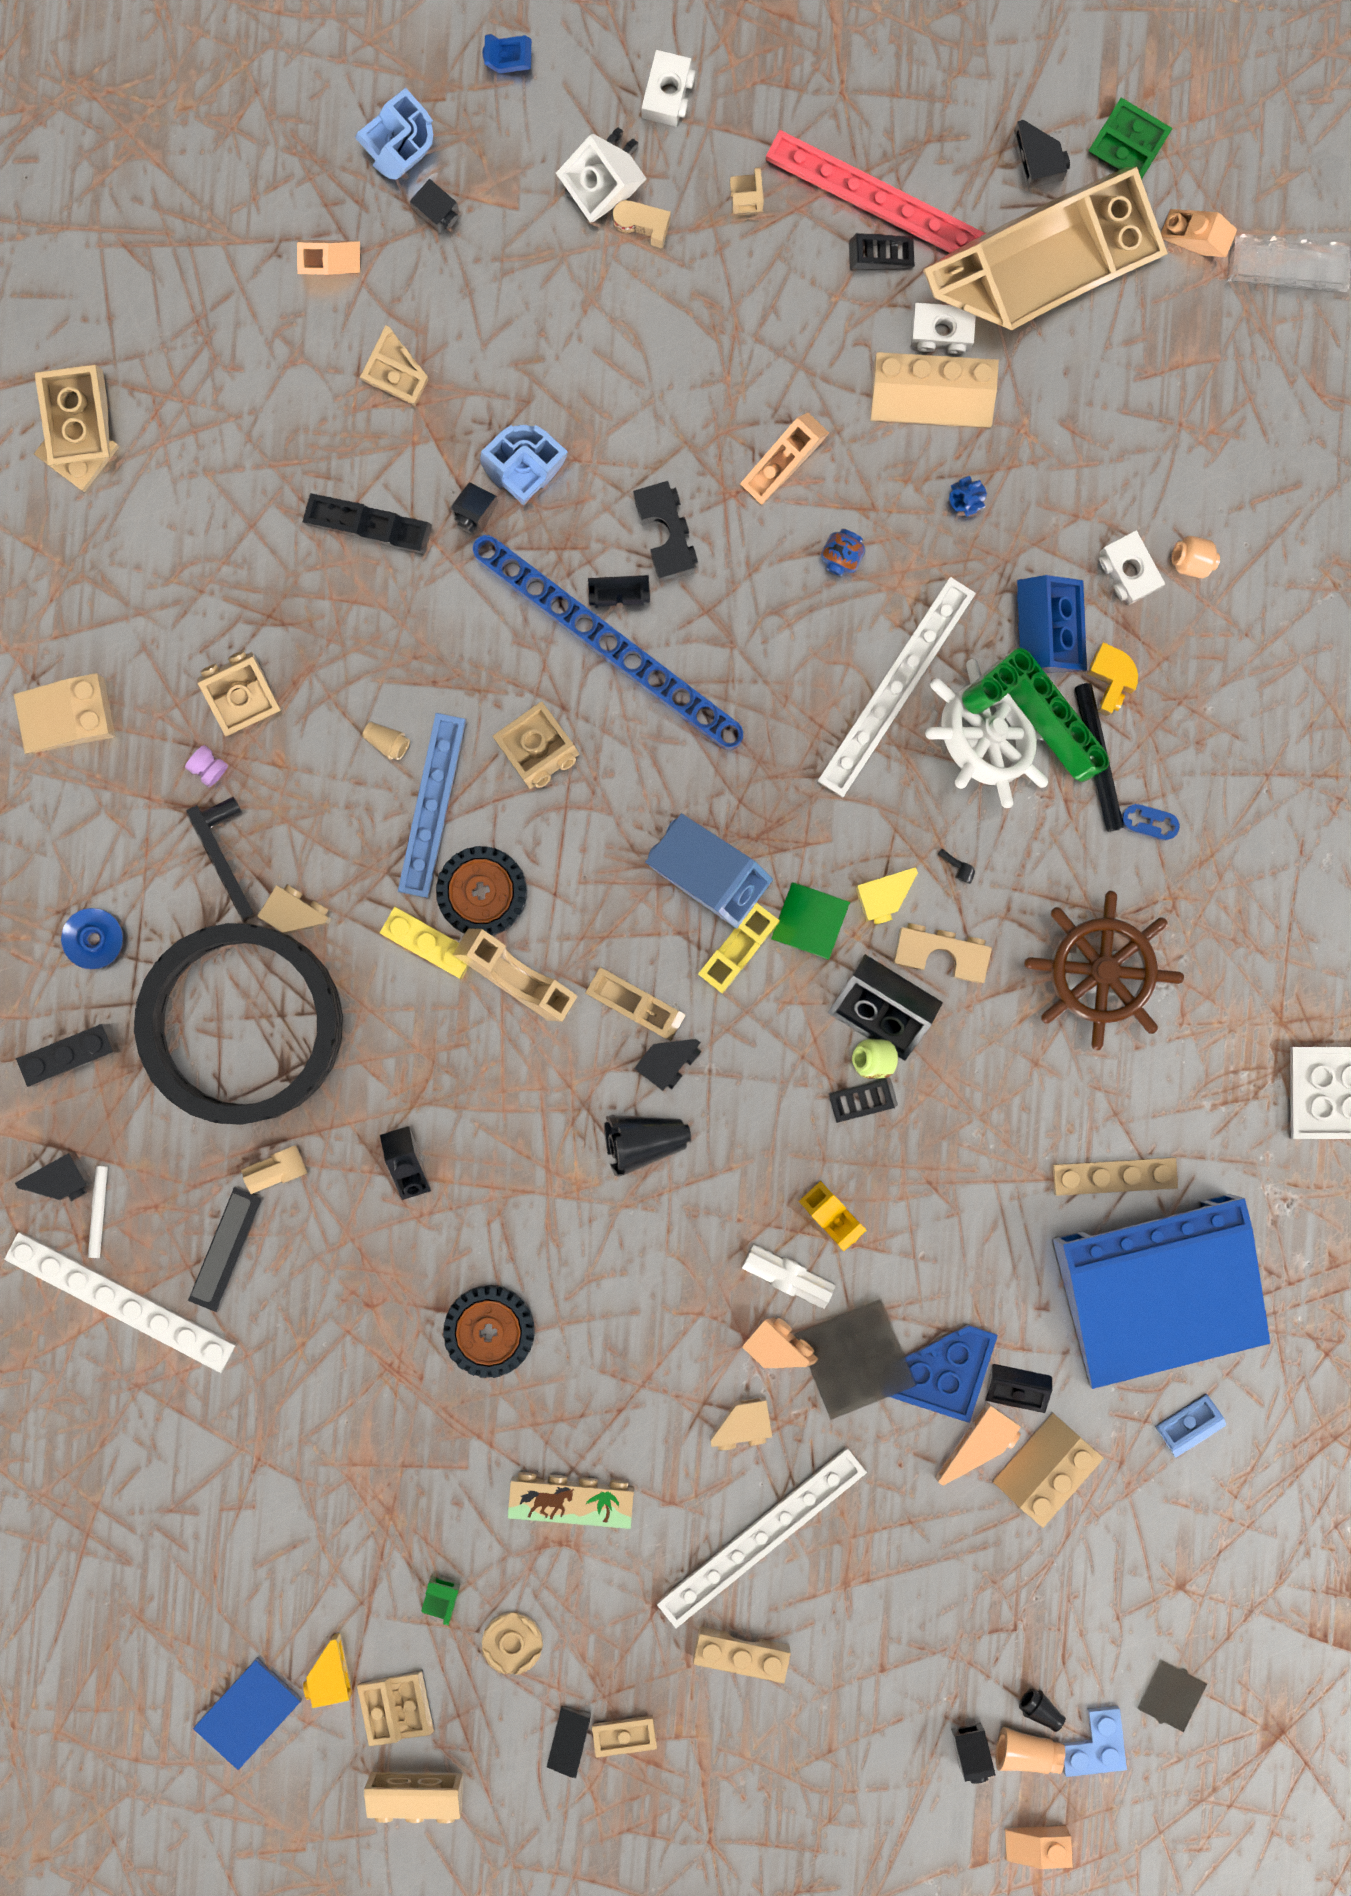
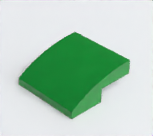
(1130, 138)
(810, 920)

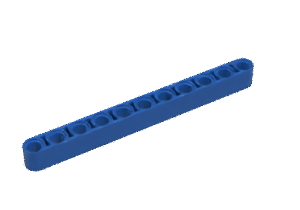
(601, 629)

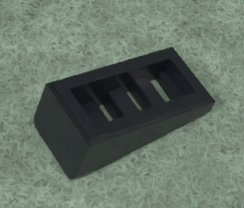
(859, 240)
(887, 1086)

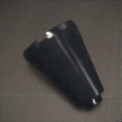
(643, 1140)

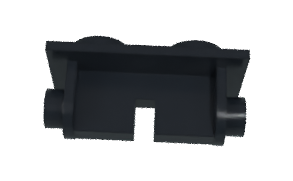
(621, 589)

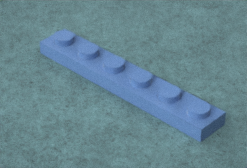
(432, 805)

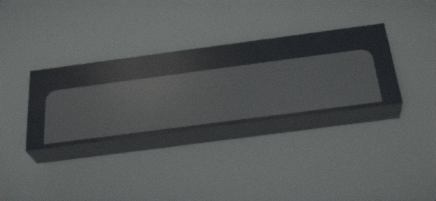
(225, 1249)

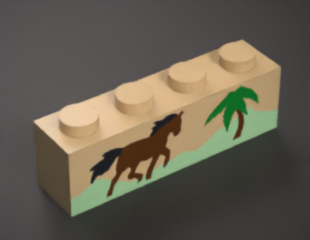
(571, 1501)

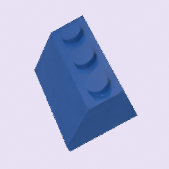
(1053, 622)

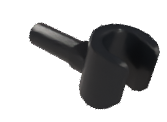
(966, 871)

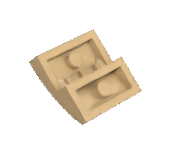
(395, 1708)

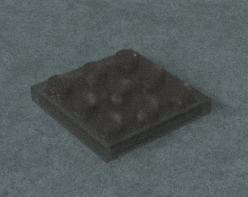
(857, 1359)

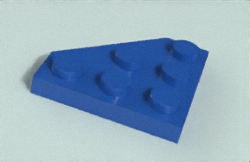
(950, 1372)

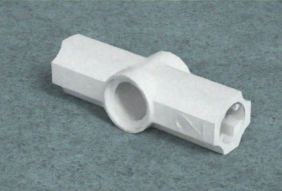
(788, 1276)

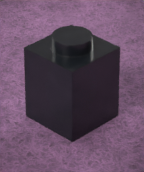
(435, 206)

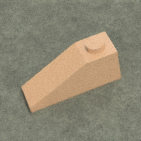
(784, 457)
(983, 1441)

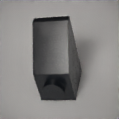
(1040, 155)
(59, 1179)

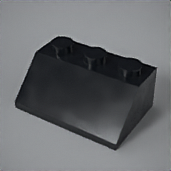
(885, 1006)

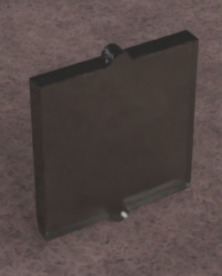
(1172, 1696)

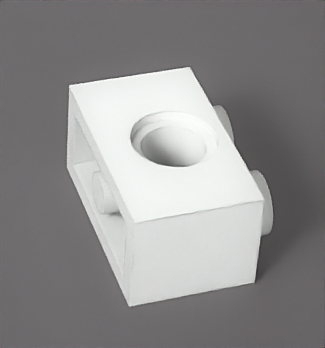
(666, 70)
(928, 316)
(1131, 550)

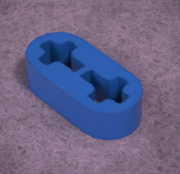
(1151, 815)

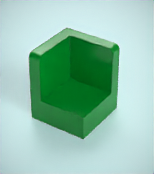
(440, 1598)

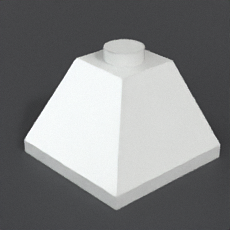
(600, 176)

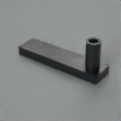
(202, 823)

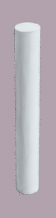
(97, 1211)

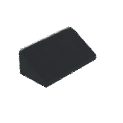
(1019, 1388)
(568, 1741)

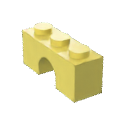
(424, 941)
(738, 948)

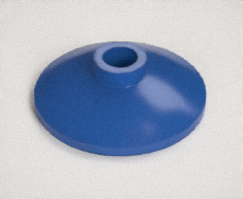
(77, 934)

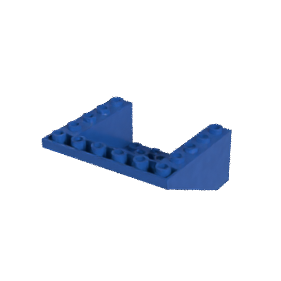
(1165, 1291)

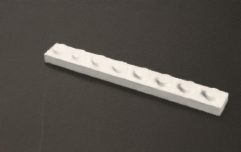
(896, 687)
(120, 1301)
(761, 1537)

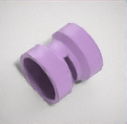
(206, 765)

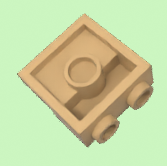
(237, 692)
(536, 746)

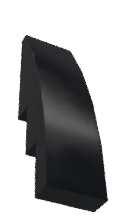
(367, 523)

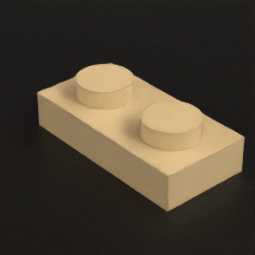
(624, 1736)

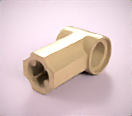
(280, 1168)

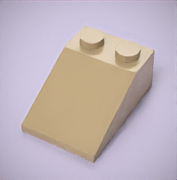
(74, 414)
(64, 713)

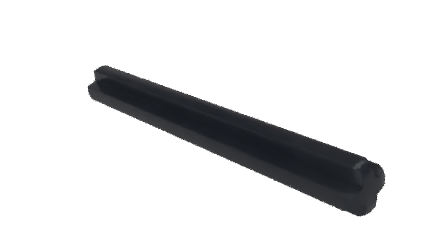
(1104, 779)

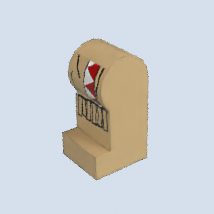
(642, 219)

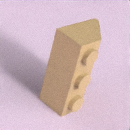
(1047, 1470)
(414, 1796)

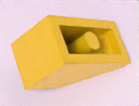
(329, 1677)

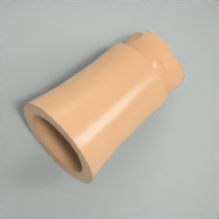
(1028, 1753)

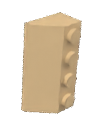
(934, 390)

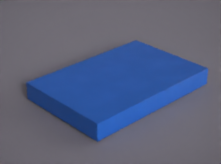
(247, 1714)

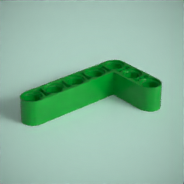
(1044, 707)

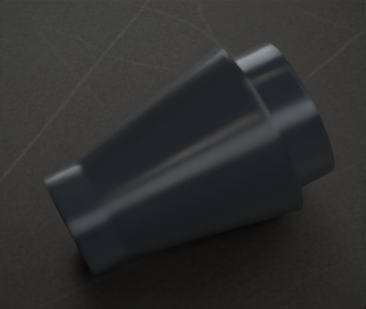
(1041, 1710)

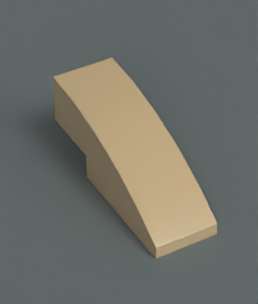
(635, 1004)

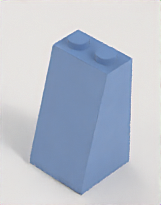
(709, 870)

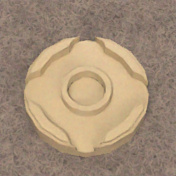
(512, 1643)

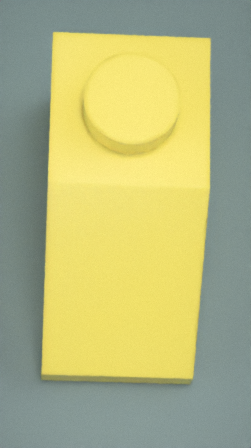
(885, 895)

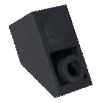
(473, 508)
(665, 1060)
(404, 1163)
(973, 1753)

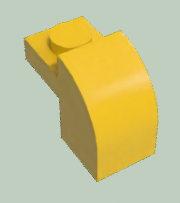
(1117, 671)
(832, 1216)

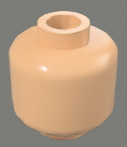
(1195, 557)

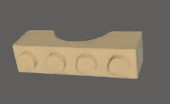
(496, 964)

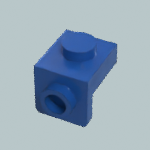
(508, 53)

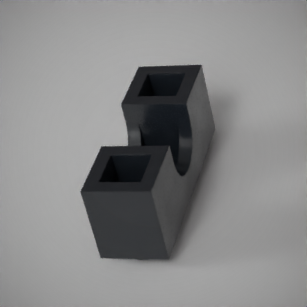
(658, 505)
(67, 1055)

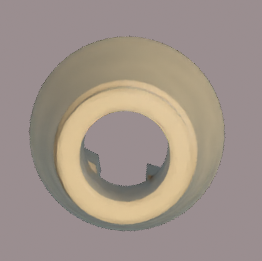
(386, 740)

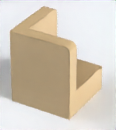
(747, 193)

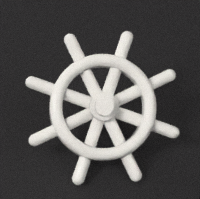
(988, 734)

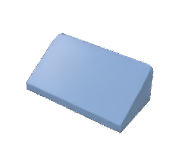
(1191, 1425)

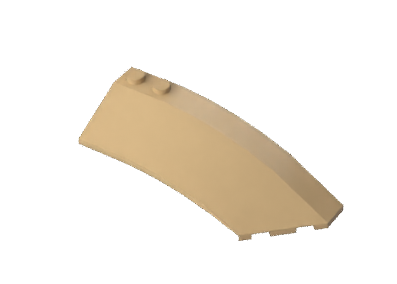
(1052, 252)

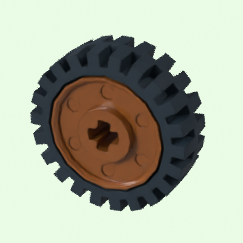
(460, 880)
(471, 1348)

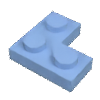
(1105, 1749)

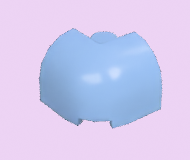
(398, 135)
(522, 460)

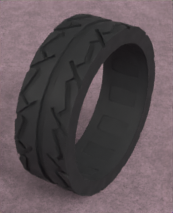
(150, 1023)

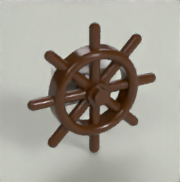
(1103, 973)

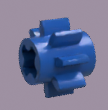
(968, 496)

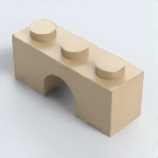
(968, 957)
(755, 1659)

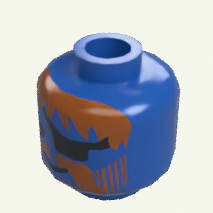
(843, 552)

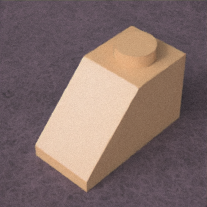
(1039, 1846)

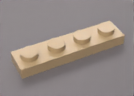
(1115, 1176)

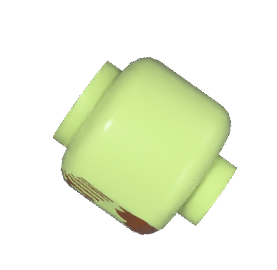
(875, 1058)

